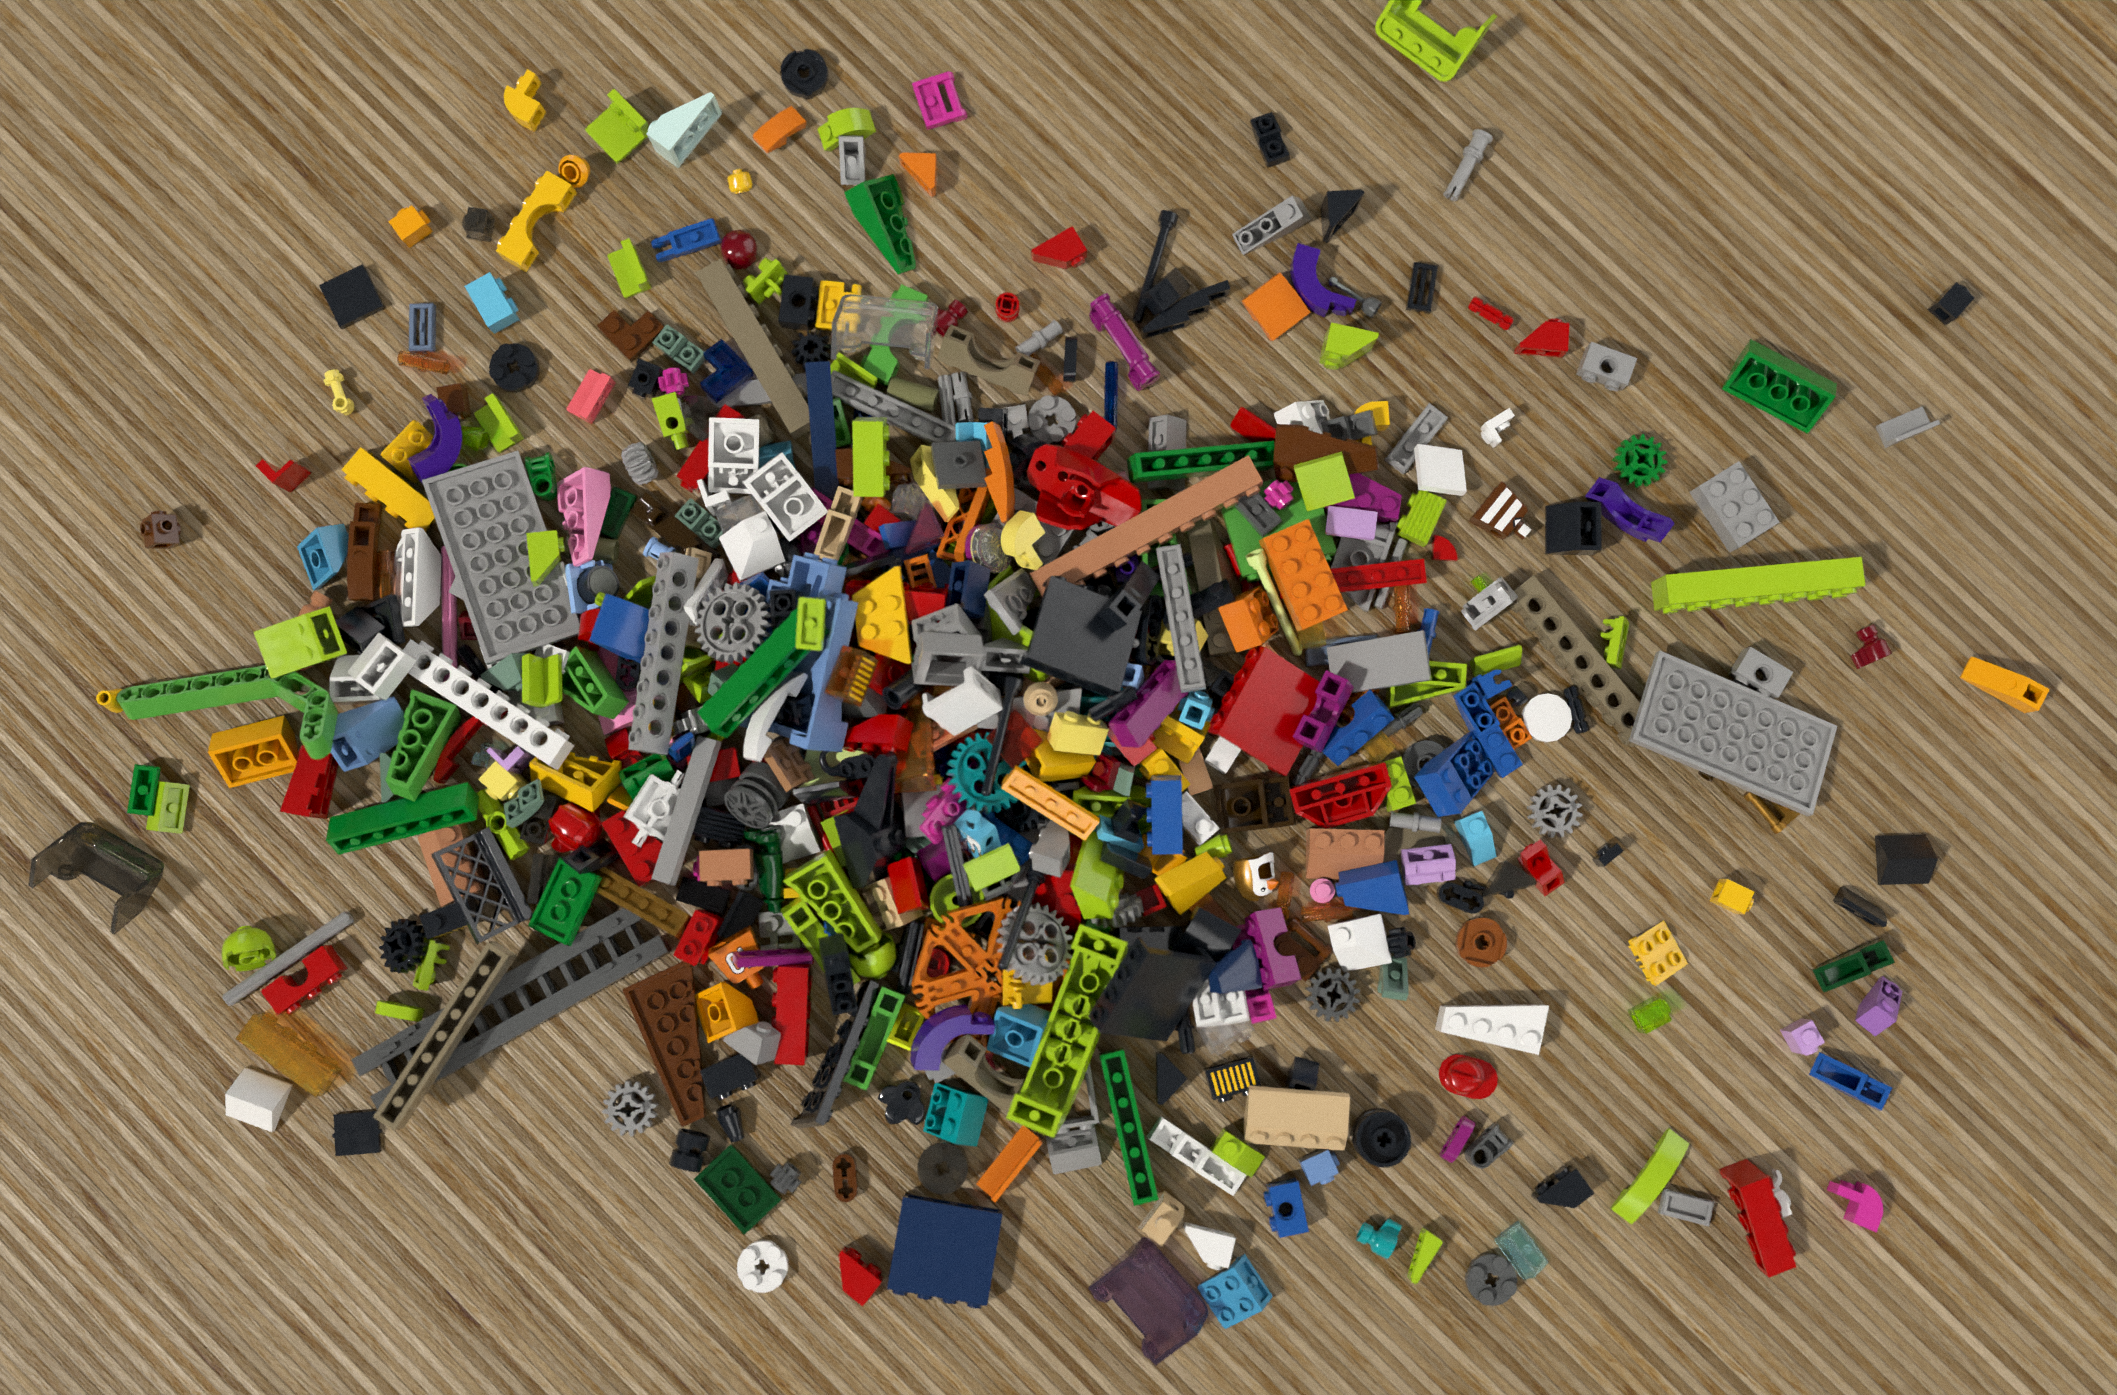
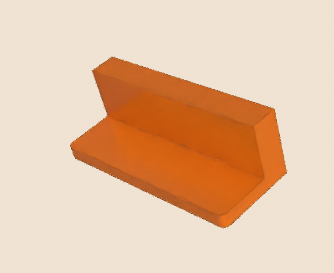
(1009, 1162)

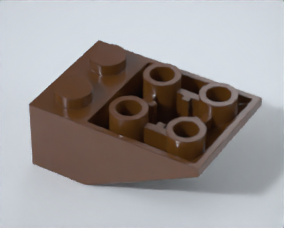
(898, 473)

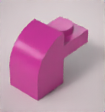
(1864, 1205)

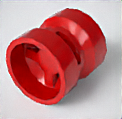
(1005, 311)

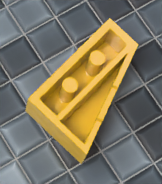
(578, 779)

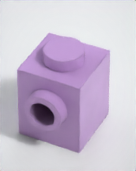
(1802, 1037)

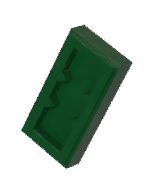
(617, 512)

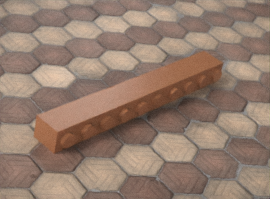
(1154, 525)

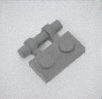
(773, 926)

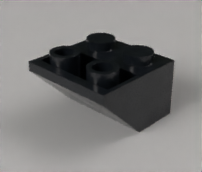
(1573, 528)

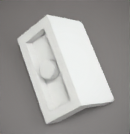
(716, 501)

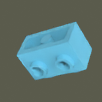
(492, 302)

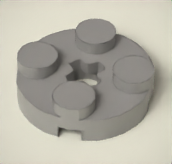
(1051, 406)

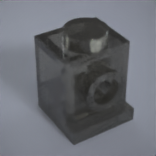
(478, 224)

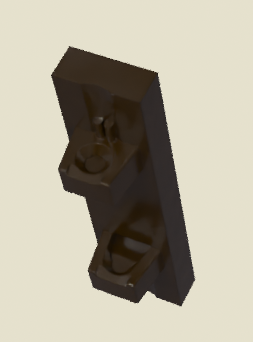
(669, 526)

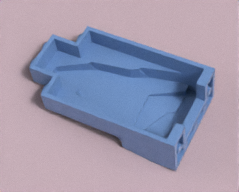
(823, 581)

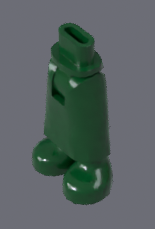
(769, 865)

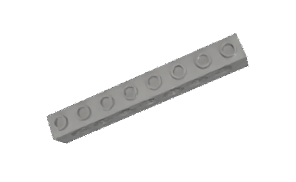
(670, 663)

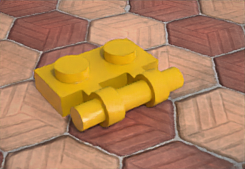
(828, 301)

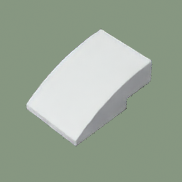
(732, 453)
(785, 496)

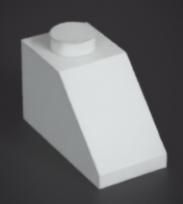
(1212, 1245)

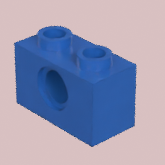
(1295, 1220)

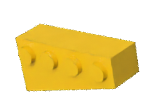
(390, 489)

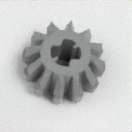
(639, 463)

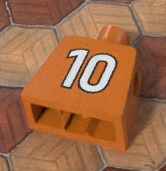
(722, 956)

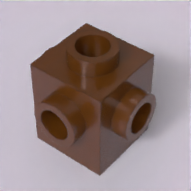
(160, 530)

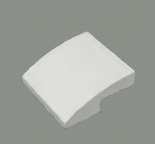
(1219, 1009)

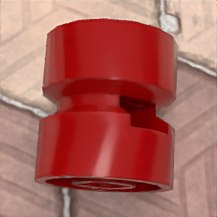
(939, 963)

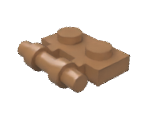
(788, 764)

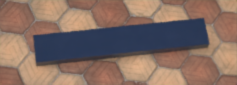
(822, 427)

